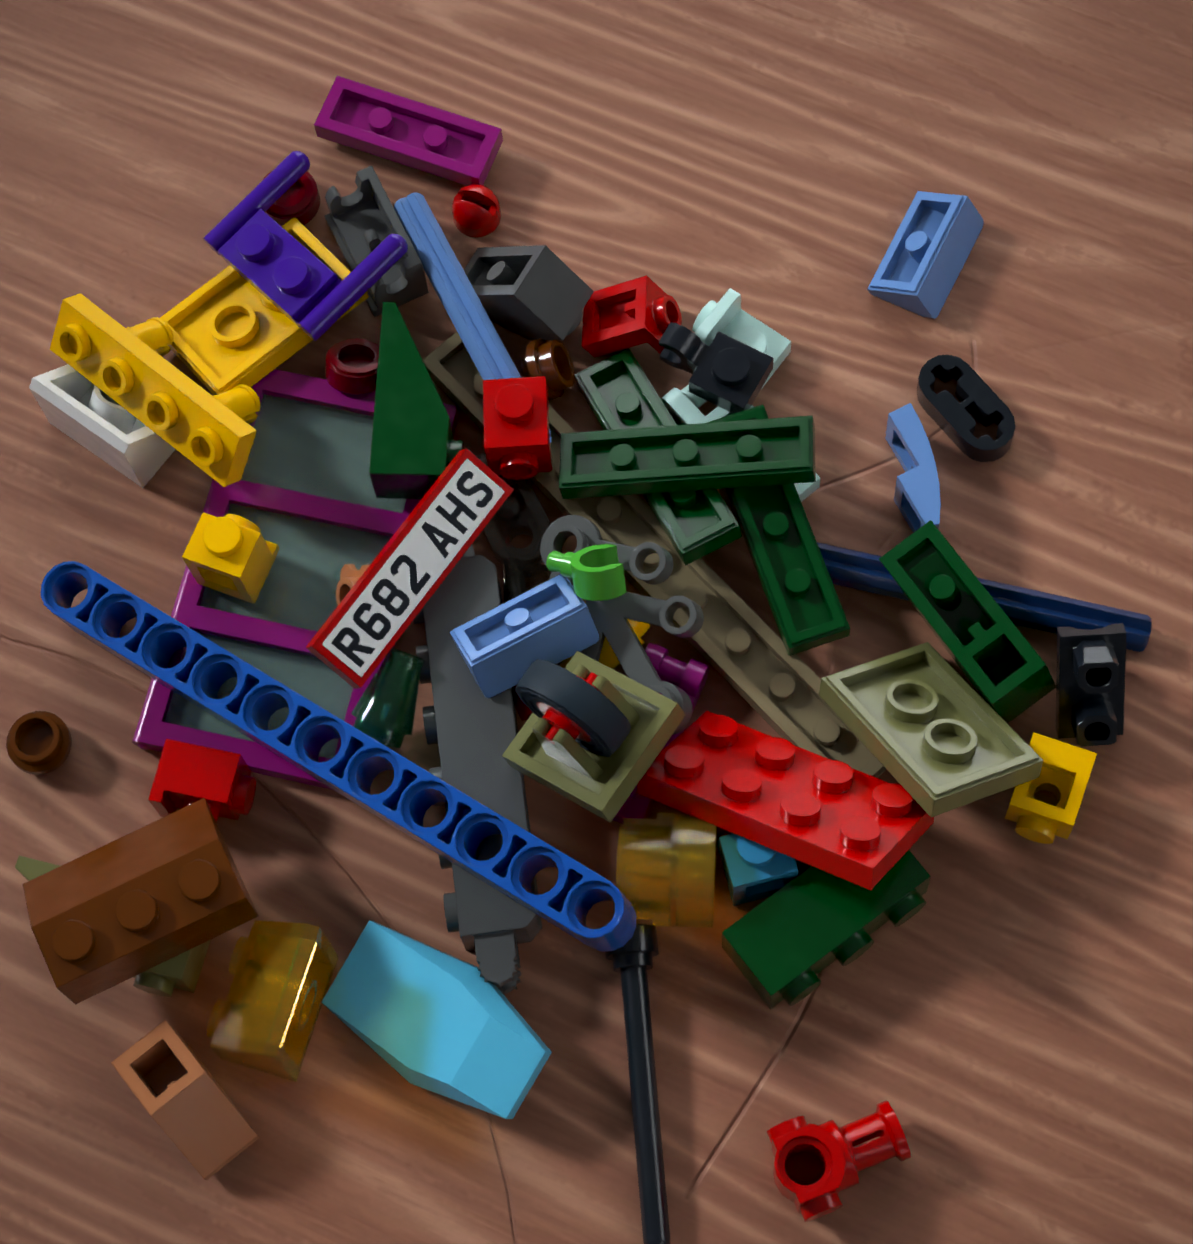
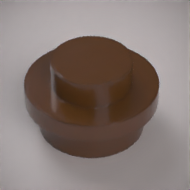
(552, 361)
(38, 742)

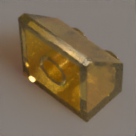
(273, 997)

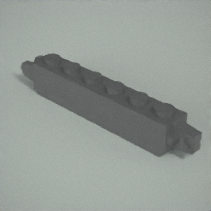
(471, 744)

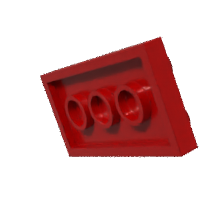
(786, 799)

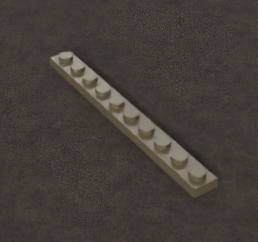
(731, 635)

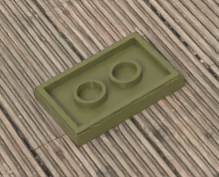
(930, 729)

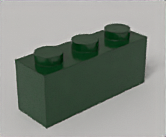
(817, 922)

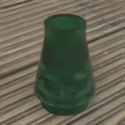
(390, 699)

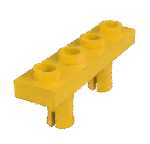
(135, 375)

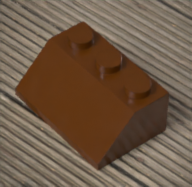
(137, 902)

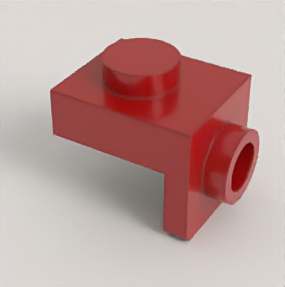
(517, 426)

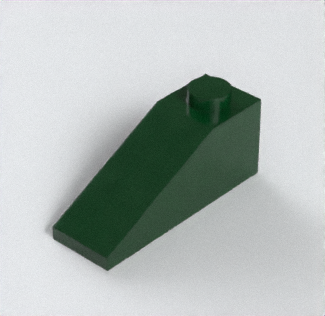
(410, 422)
(968, 622)

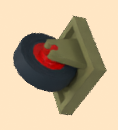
(589, 732)

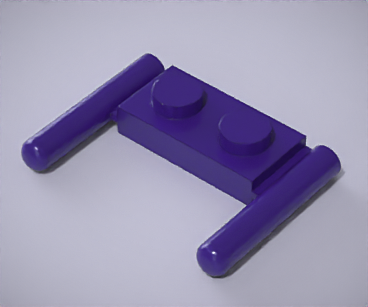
(286, 269)

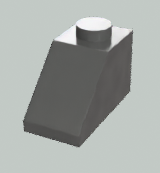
(528, 290)

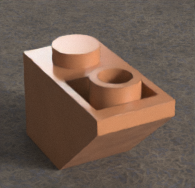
(185, 1099)

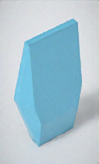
(437, 1021)

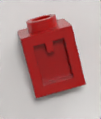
(627, 317)

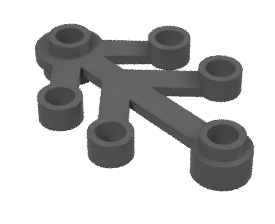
(612, 614)

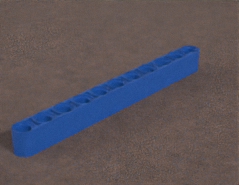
(351, 769)

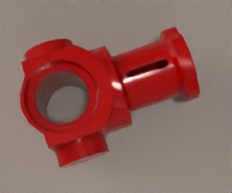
(837, 1153)

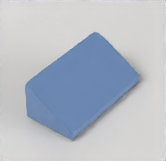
(927, 253)
(536, 625)

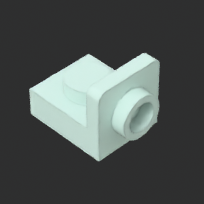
(736, 323)

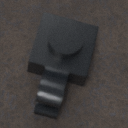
(723, 373)

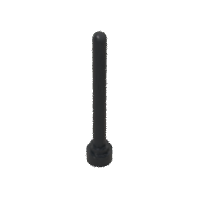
(632, 963)

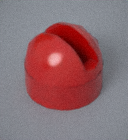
(471, 218)

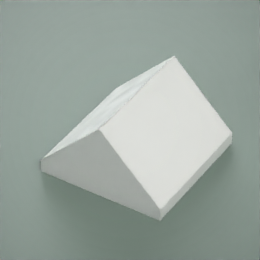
(100, 424)

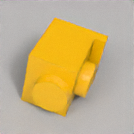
(230, 556)
(1064, 774)

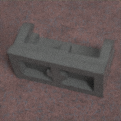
(360, 225)

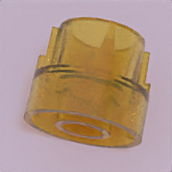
(668, 869)

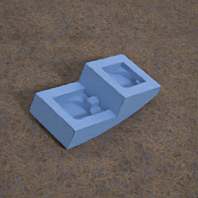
(919, 487)

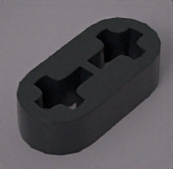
(975, 399)

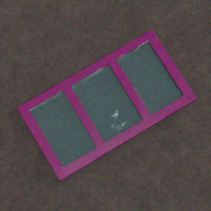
(317, 502)

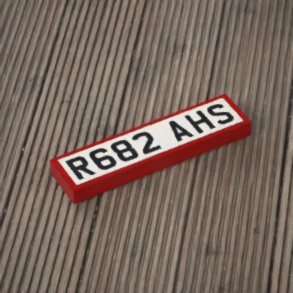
(409, 569)

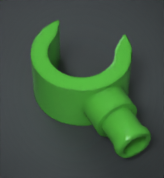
(593, 570)

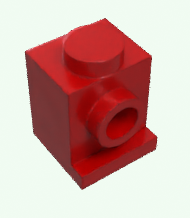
(199, 772)

